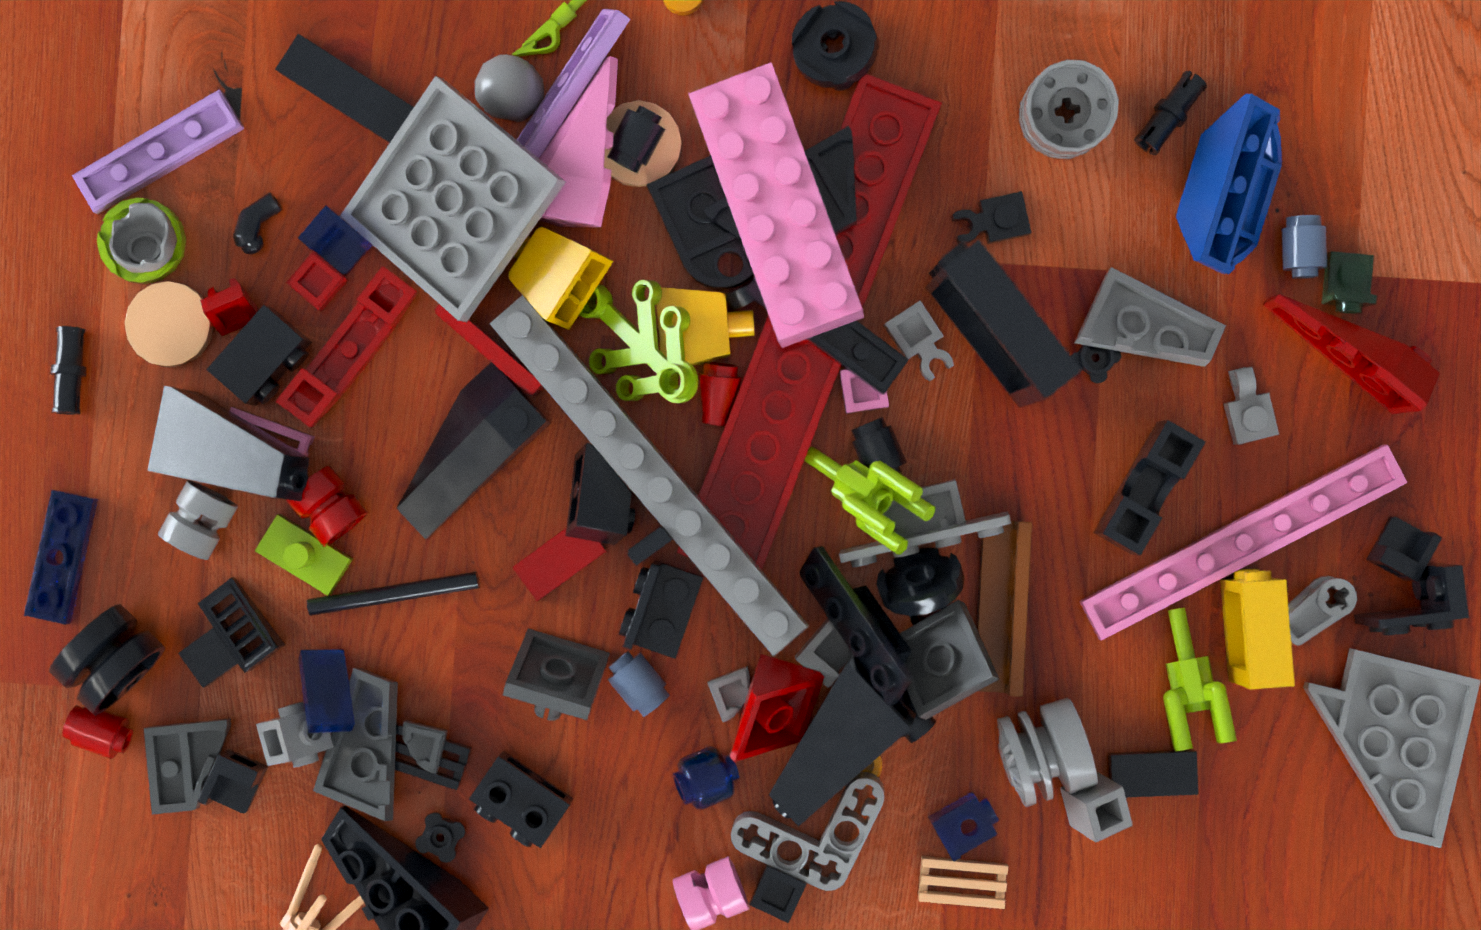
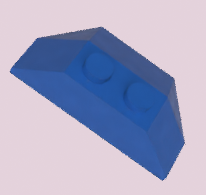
(1231, 184)

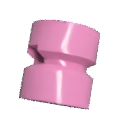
(710, 894)

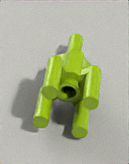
(869, 494)
(1193, 689)

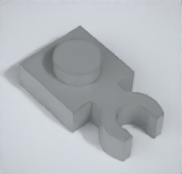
(916, 334)

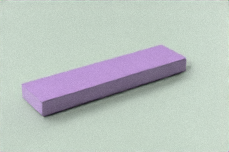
(572, 80)
(158, 152)

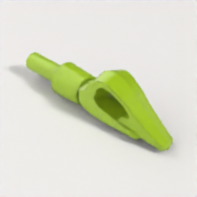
(559, 19)

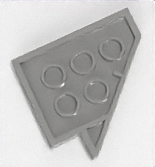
(1402, 737)

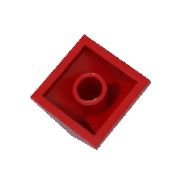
(775, 707)

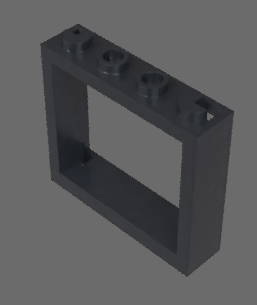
(1000, 324)

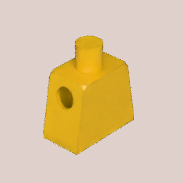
(557, 275)
(709, 324)

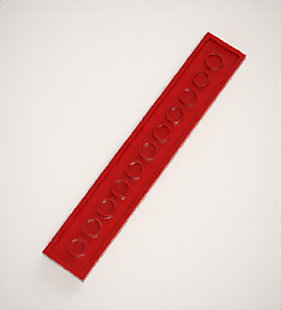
(791, 384)

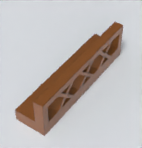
(1004, 604)

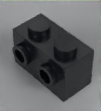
(520, 800)

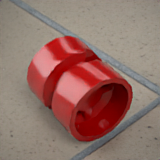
(328, 507)

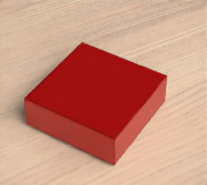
(317, 281)

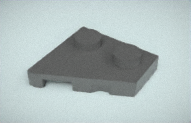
(181, 761)

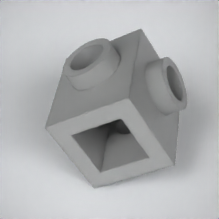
(288, 738)

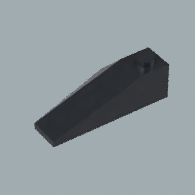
(476, 441)
(397, 882)

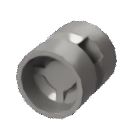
(184, 528)

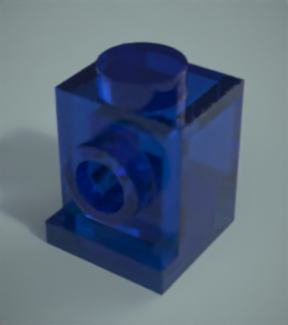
(949, 819)

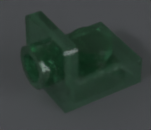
(1348, 282)

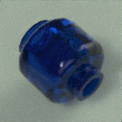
(705, 778)

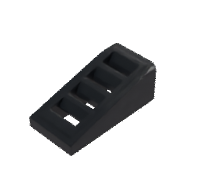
(262, 628)

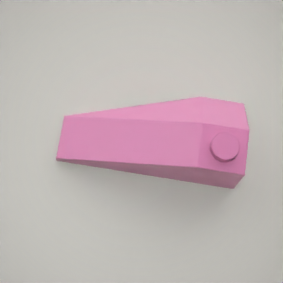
(579, 154)

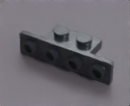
(860, 624)

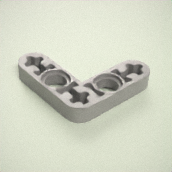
(826, 848)

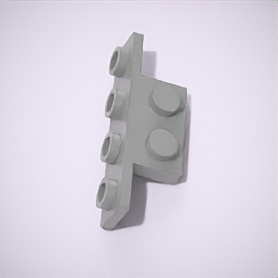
(942, 528)

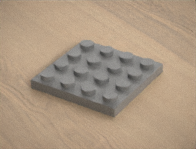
(452, 199)

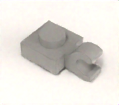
(1249, 415)

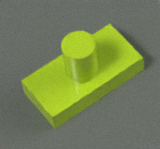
(303, 555)

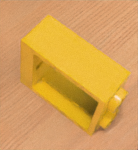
(1257, 630)

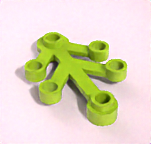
(644, 345)

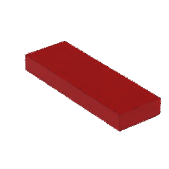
(493, 352)

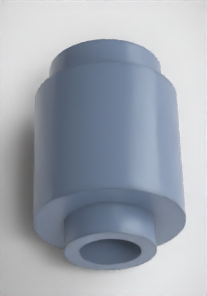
(1304, 246)
(638, 683)

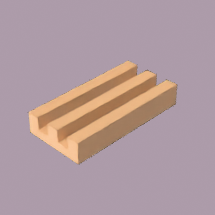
(998, 886)

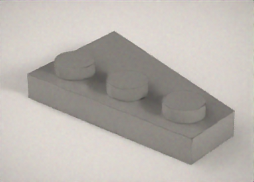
(1148, 323)

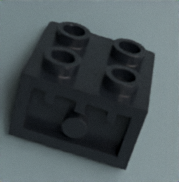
(1441, 602)
(662, 609)

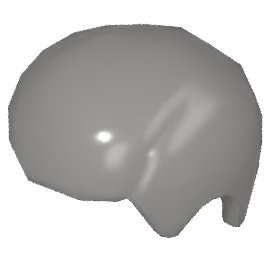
(509, 88)
(143, 239)

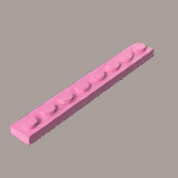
(1243, 542)

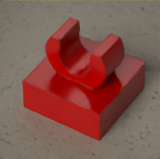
(229, 308)

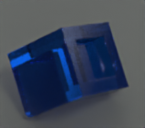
(335, 240)

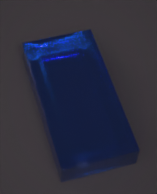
(326, 691)

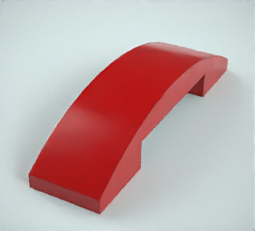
(349, 348)

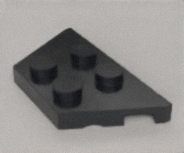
(834, 174)

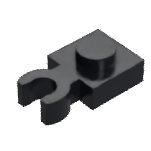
(999, 218)

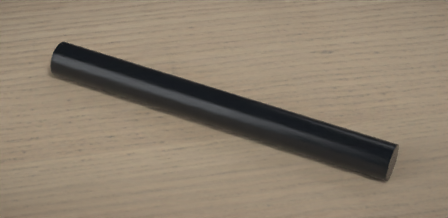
(393, 593)

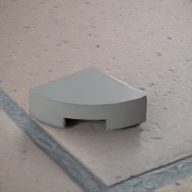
(730, 692)

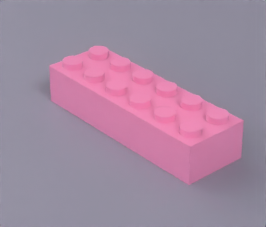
(776, 205)

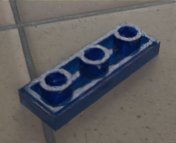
(68, 530)

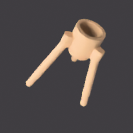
(307, 920)

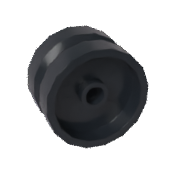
(106, 659)

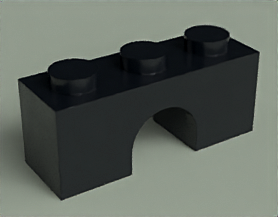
(1156, 470)

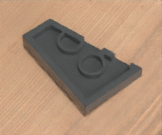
(362, 762)

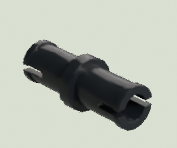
(1170, 112)
(68, 370)

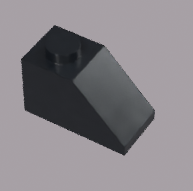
(598, 500)

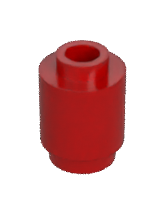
(99, 734)

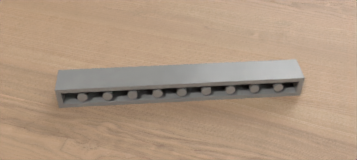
(650, 476)

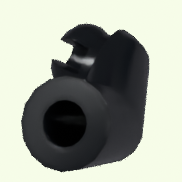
(250, 221)

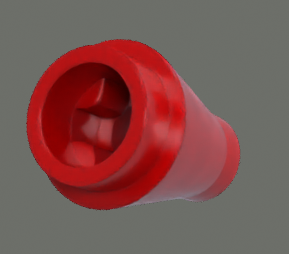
(717, 391)

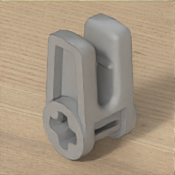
(1310, 612)

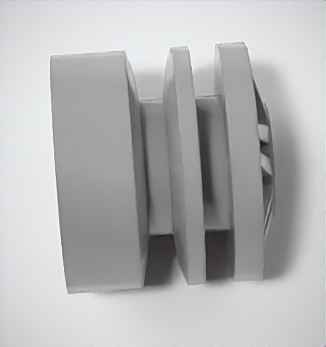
(1082, 89)
(1046, 752)

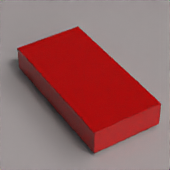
(556, 563)

